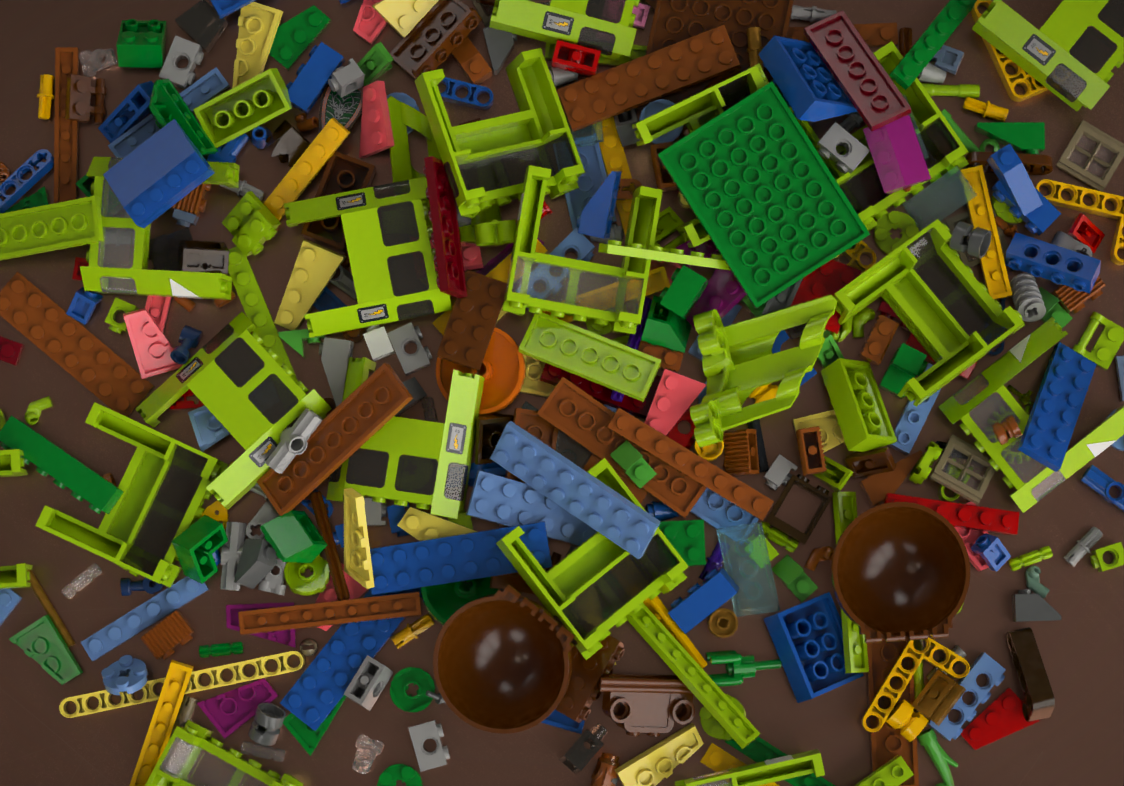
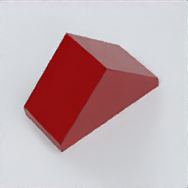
(1085, 232)

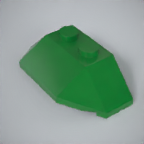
(168, 105)

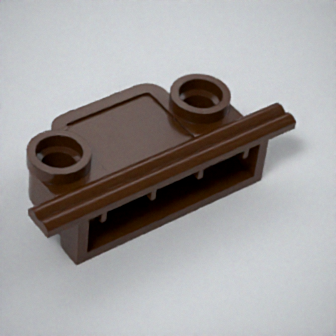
(646, 702)

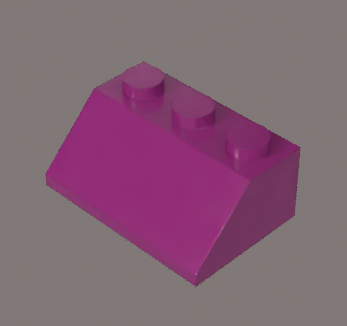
(897, 155)

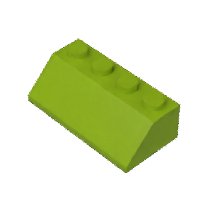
(244, 107)
(858, 405)

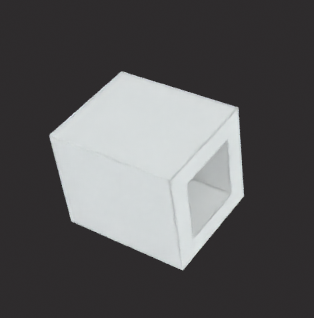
(378, 342)

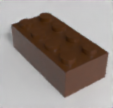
(341, 175)
(472, 321)

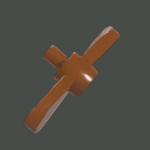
(1009, 230)

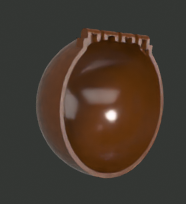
(900, 573)
(503, 662)

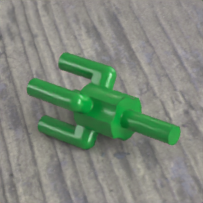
(737, 667)

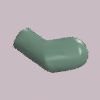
(1033, 581)

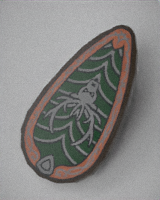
(344, 109)

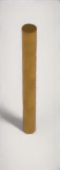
(48, 607)

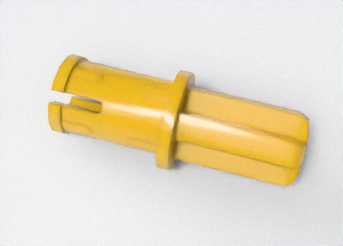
(45, 96)
(986, 109)
(412, 630)

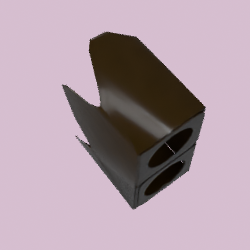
(290, 143)

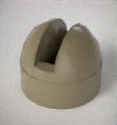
(307, 642)

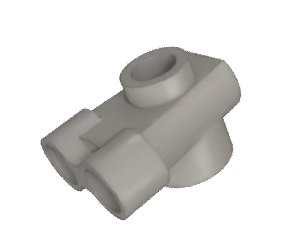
(274, 583)

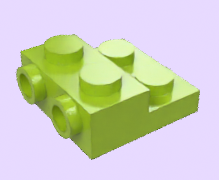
(251, 224)

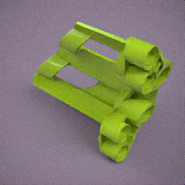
(486, 226)
(741, 359)

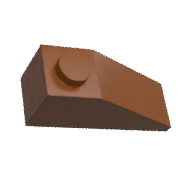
(471, 62)
(878, 485)

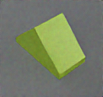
(835, 475)

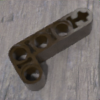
(1038, 694)

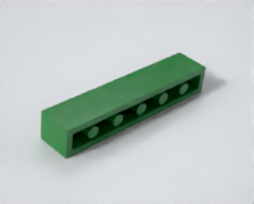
(60, 465)

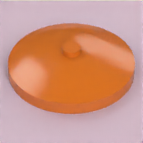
(501, 367)

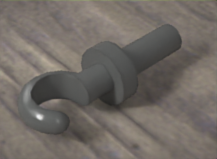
(438, 698)

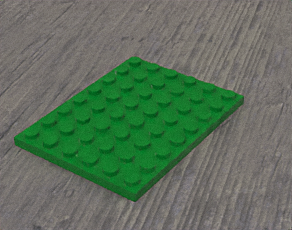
(763, 194)

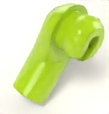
(860, 320)
(35, 408)

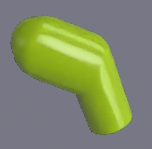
(844, 330)

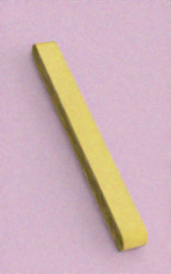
(193, 685)

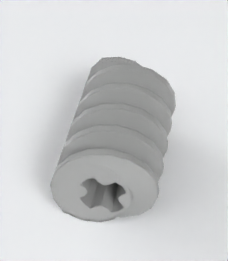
(1027, 297)

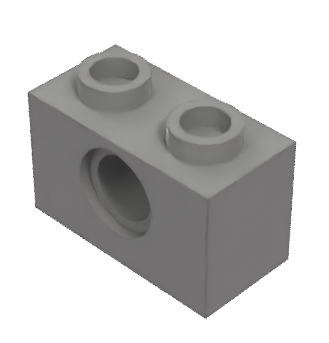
(180, 50)
(854, 149)
(400, 338)
(368, 683)
(426, 759)

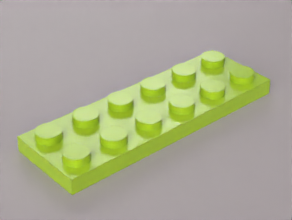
(50, 227)
(590, 356)

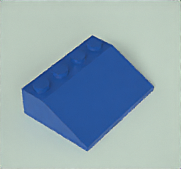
(804, 80)
(158, 174)
(811, 647)

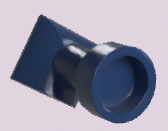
(189, 339)
(141, 585)

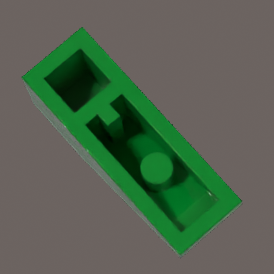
(1023, 136)

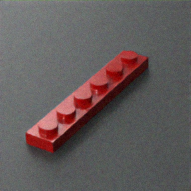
(967, 515)

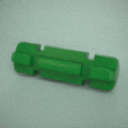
(221, 649)

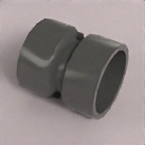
(971, 240)
(267, 724)

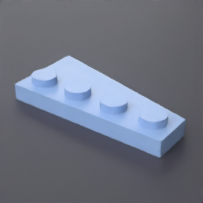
(206, 427)

